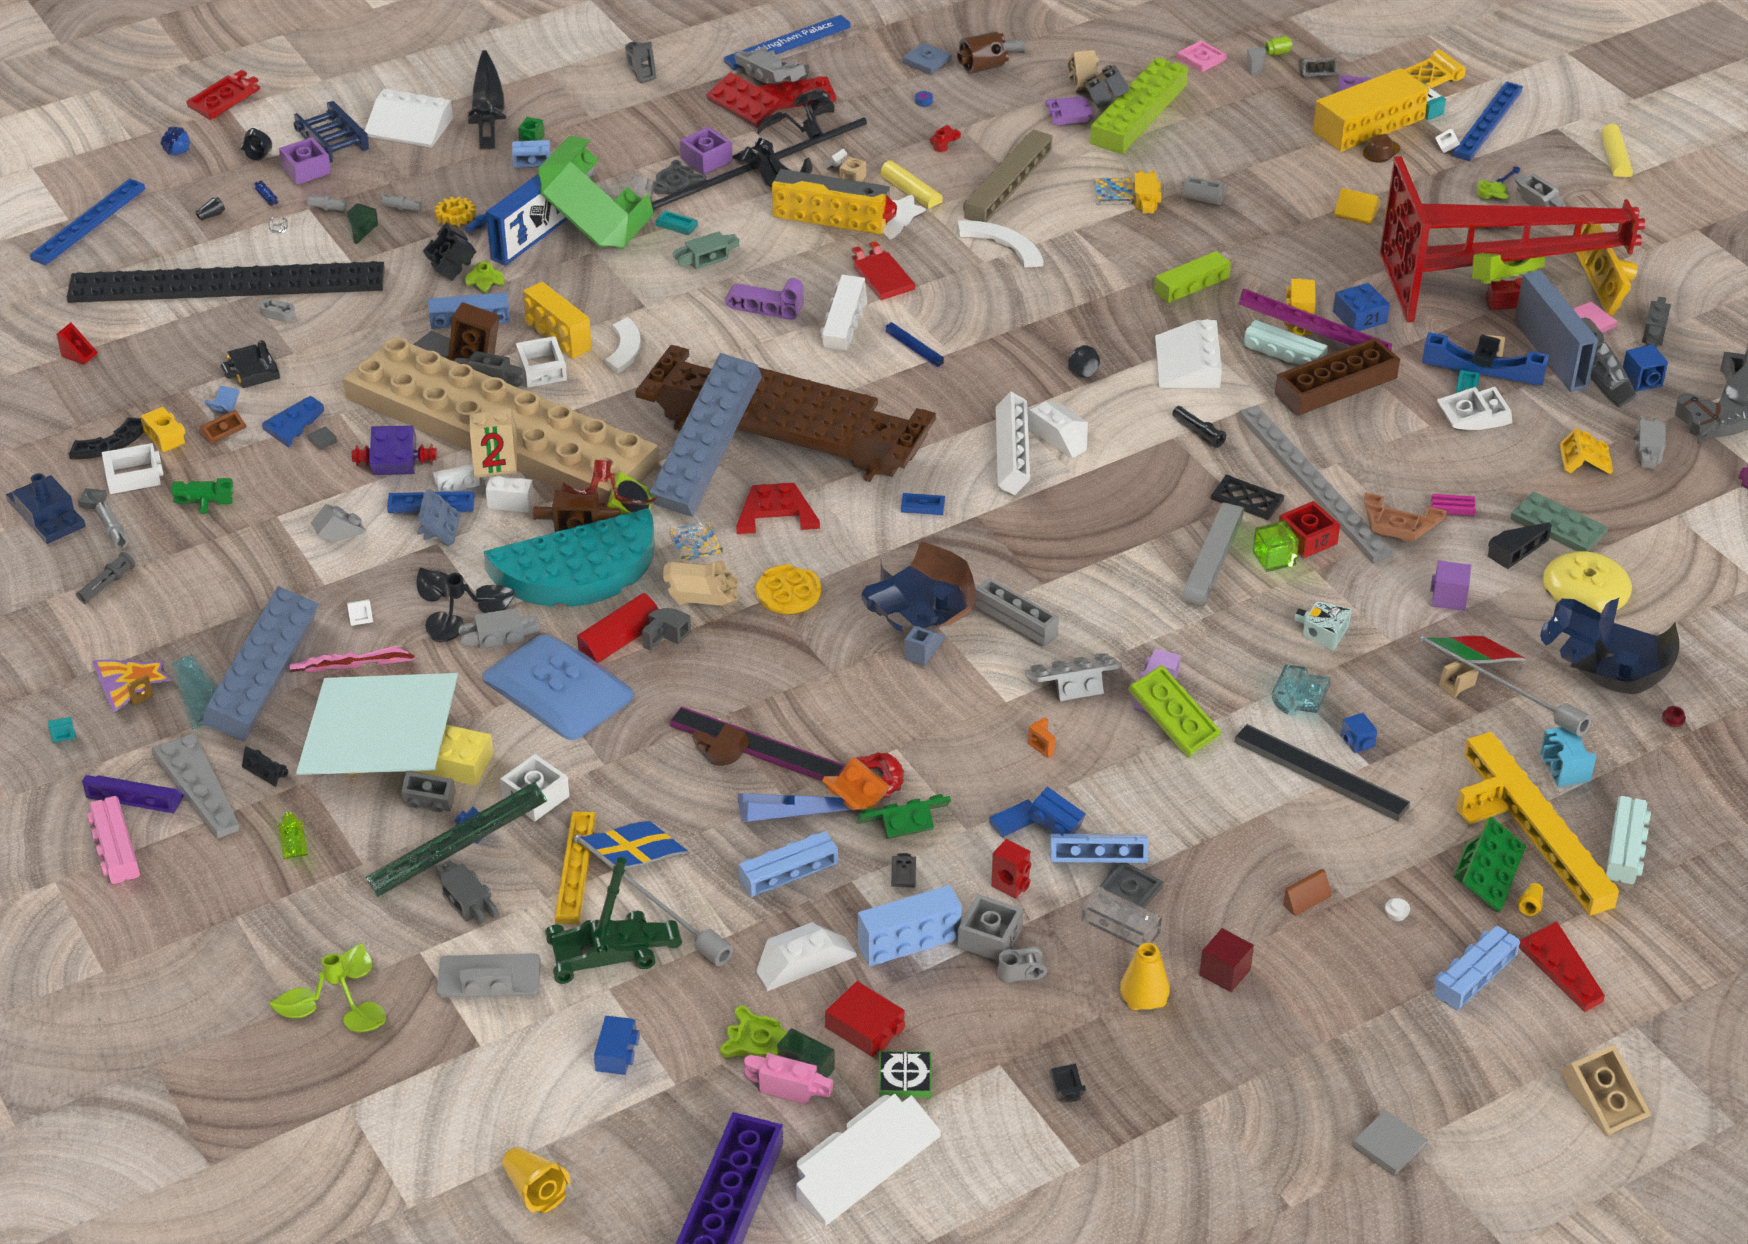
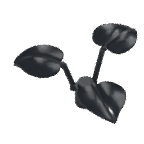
(810, 125)
(434, 584)

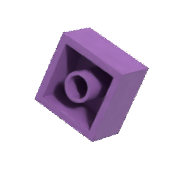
(706, 150)
(305, 160)

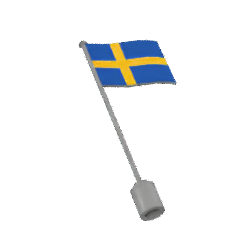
(641, 845)

